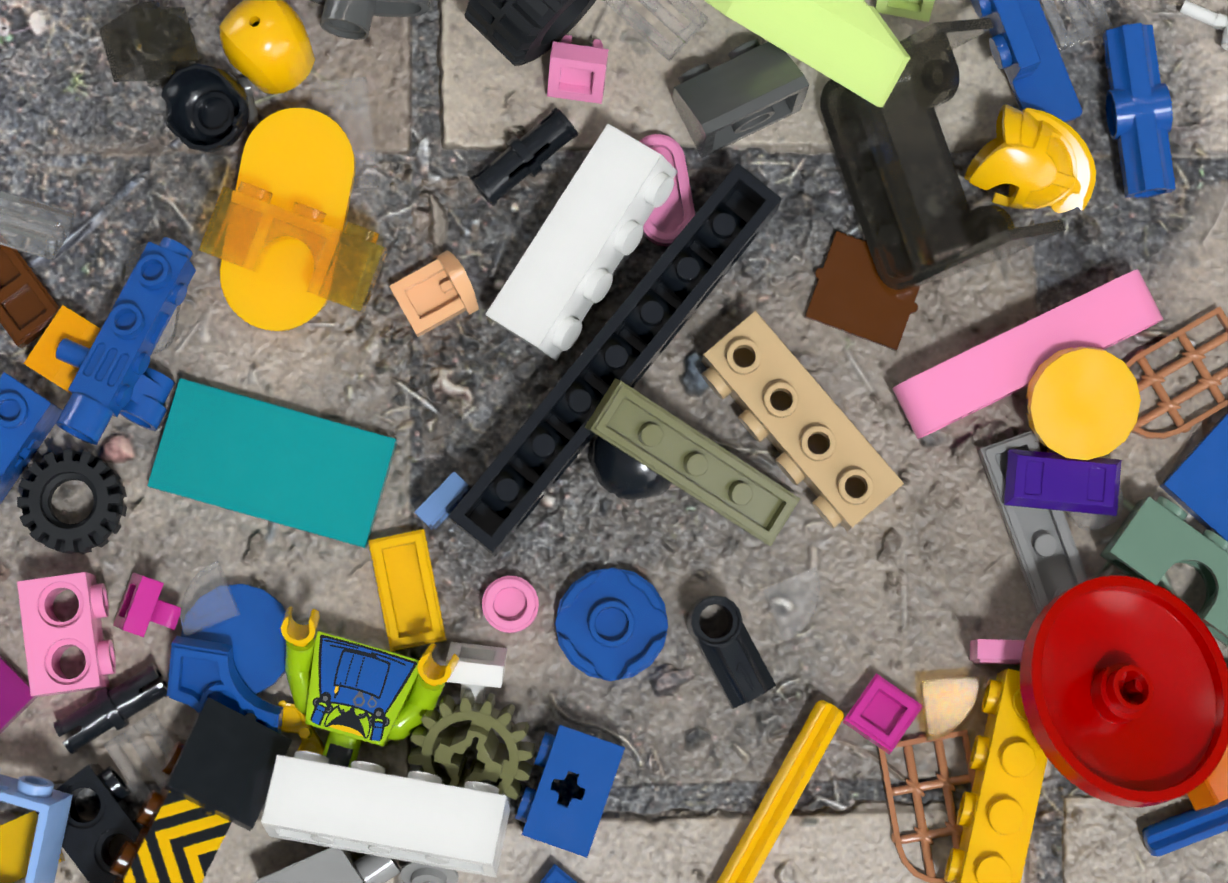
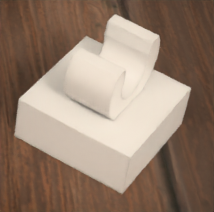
(477, 668)

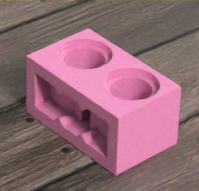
(49, 638)

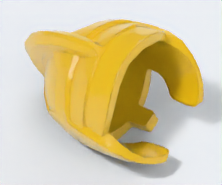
(1039, 159)

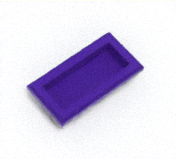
(1062, 483)

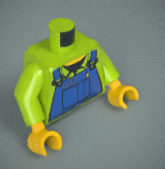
(358, 688)

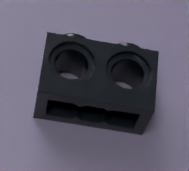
(89, 841)

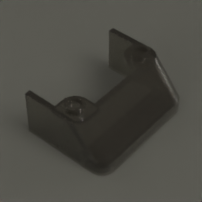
(905, 173)

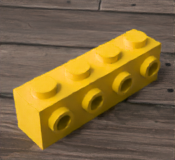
(1004, 794)

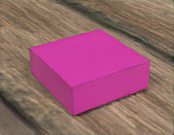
(883, 714)

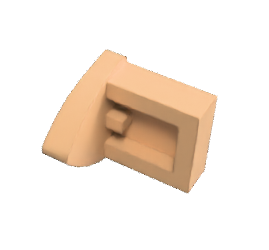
(435, 293)

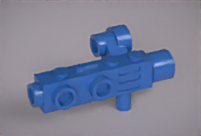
(115, 369)

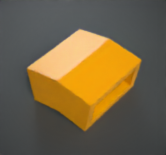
(43, 356)

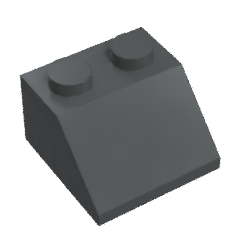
(739, 96)

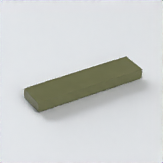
(692, 462)

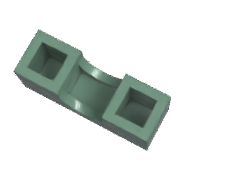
(1157, 538)

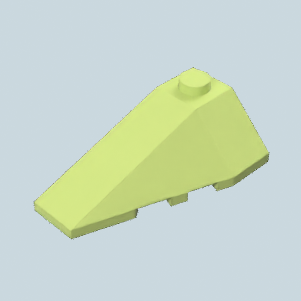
(832, 36)

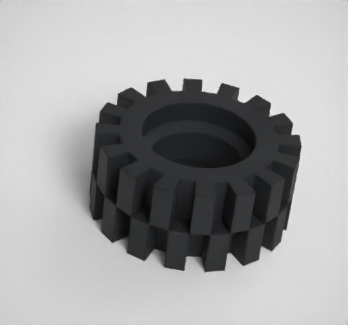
(38, 494)

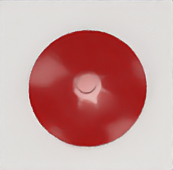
(1125, 691)

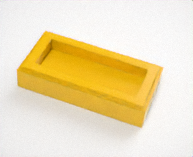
(407, 590)

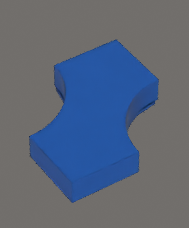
(208, 670)

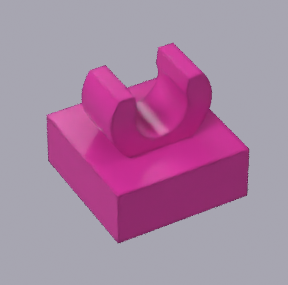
(142, 605)

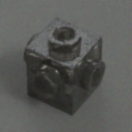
(149, 43)

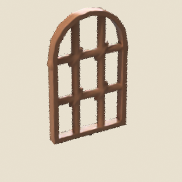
(1190, 355)
(917, 789)

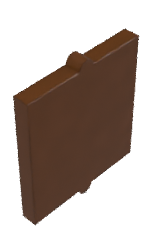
(856, 299)

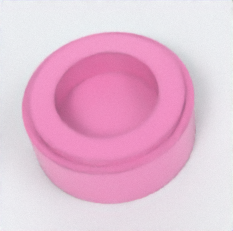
(510, 604)

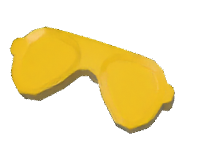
(294, 722)

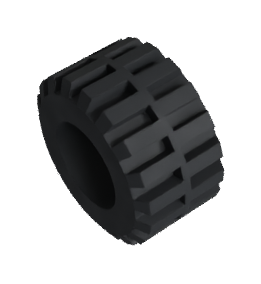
(525, 27)

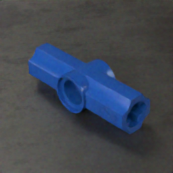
(1138, 111)

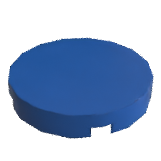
(611, 624)
(255, 637)

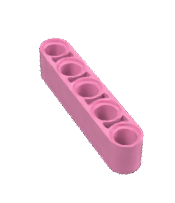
(1011, 359)

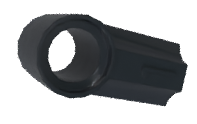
(731, 655)

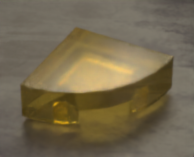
(947, 704)

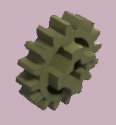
(495, 761)

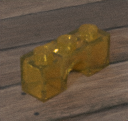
(248, 226)

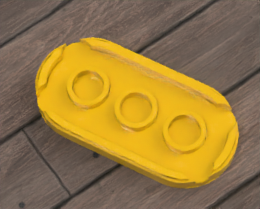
(300, 160)

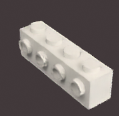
(583, 242)
(386, 814)

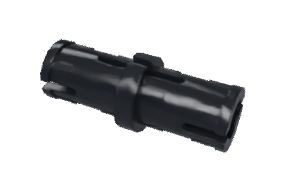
(524, 156)
(111, 708)

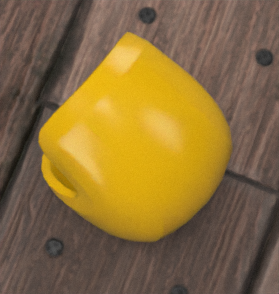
(274, 52)

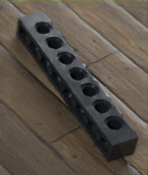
(619, 351)

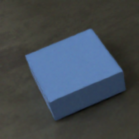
(442, 501)

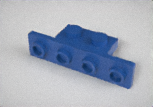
(1030, 57)

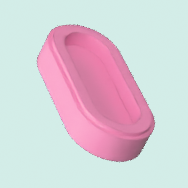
(678, 210)

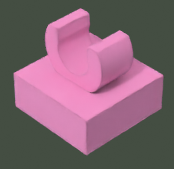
(577, 71)

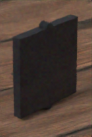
(227, 764)

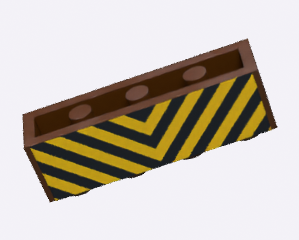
(174, 839)

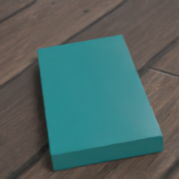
(272, 463)

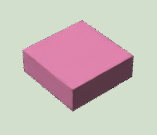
(996, 651)

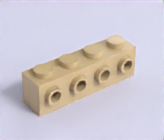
(800, 422)

